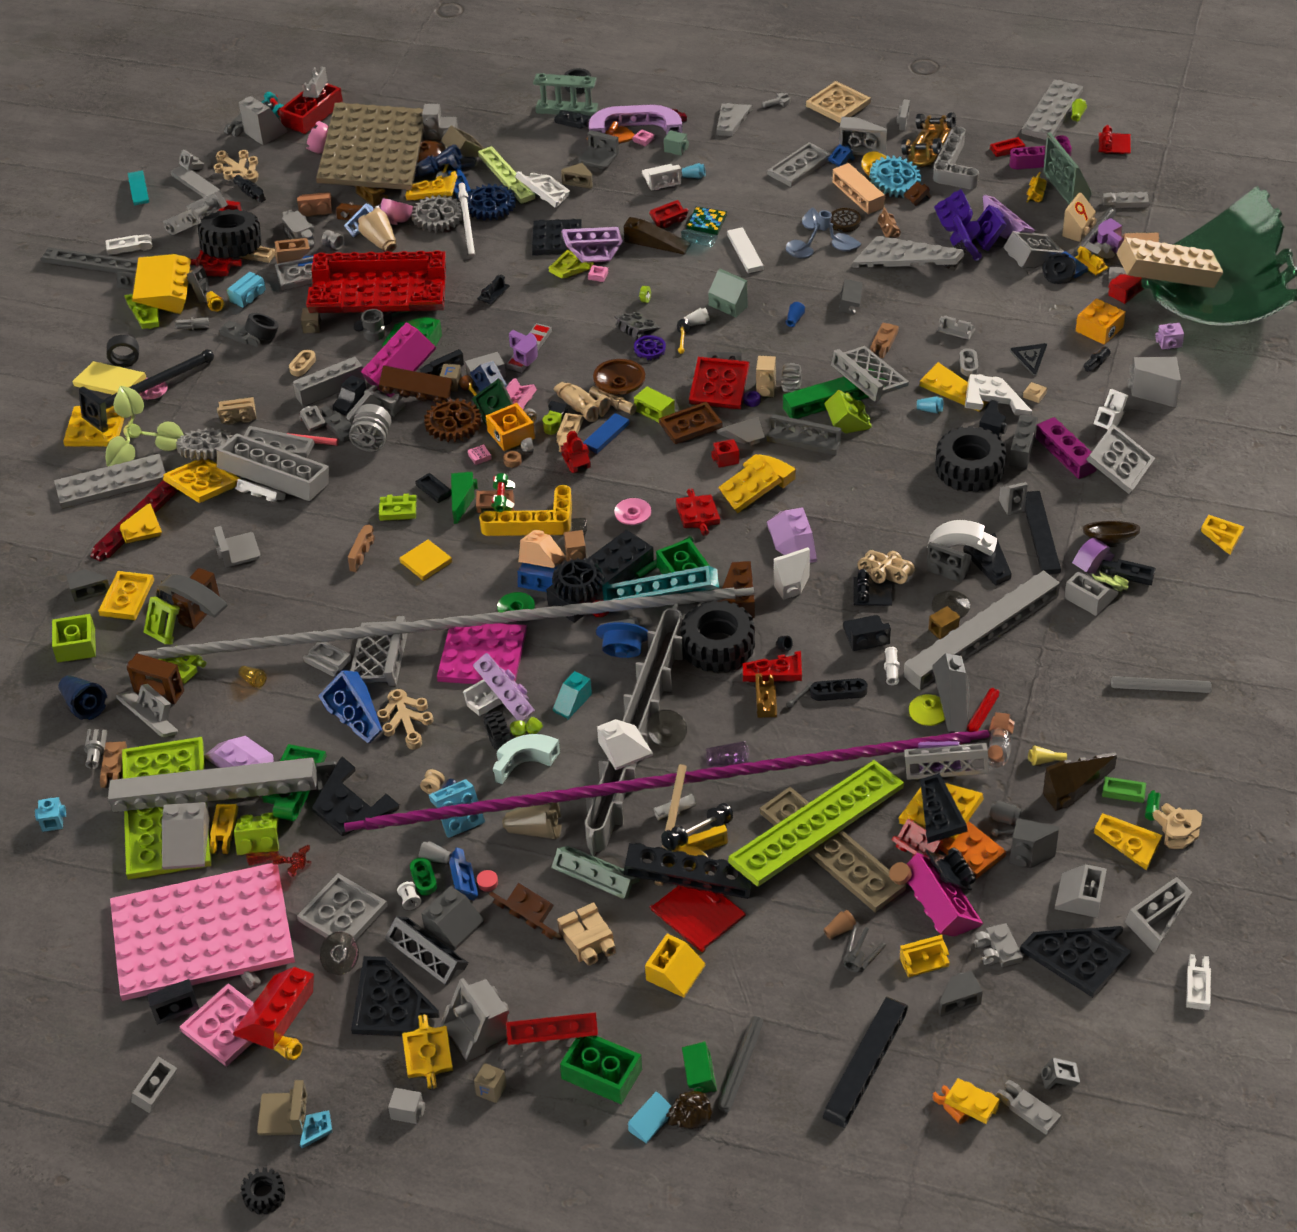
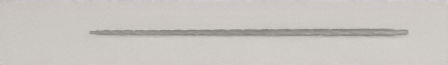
(447, 623)

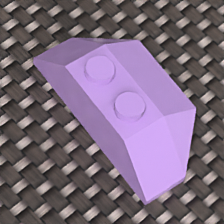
(1013, 222)
(593, 243)
(792, 532)
(237, 753)

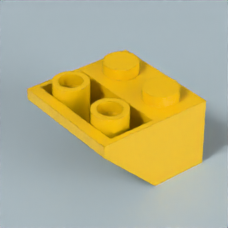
(674, 966)

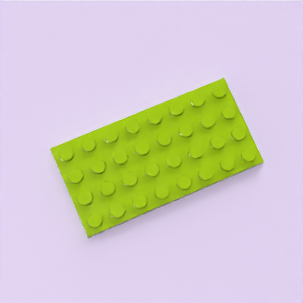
(144, 826)

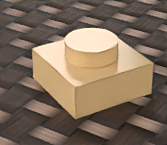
(1034, 392)

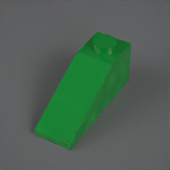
(463, 493)

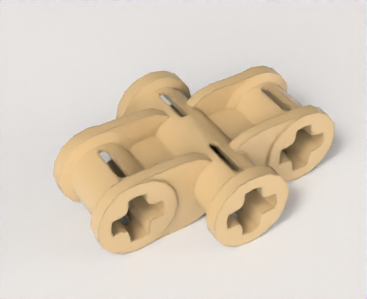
(886, 566)

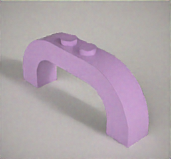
(636, 115)

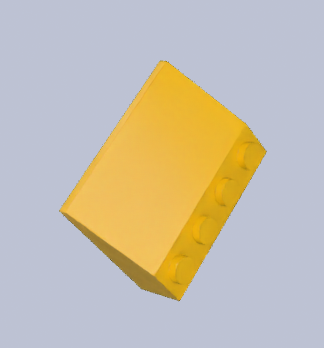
(162, 282)

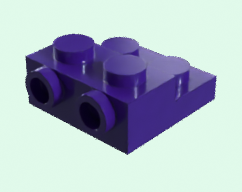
(991, 225)

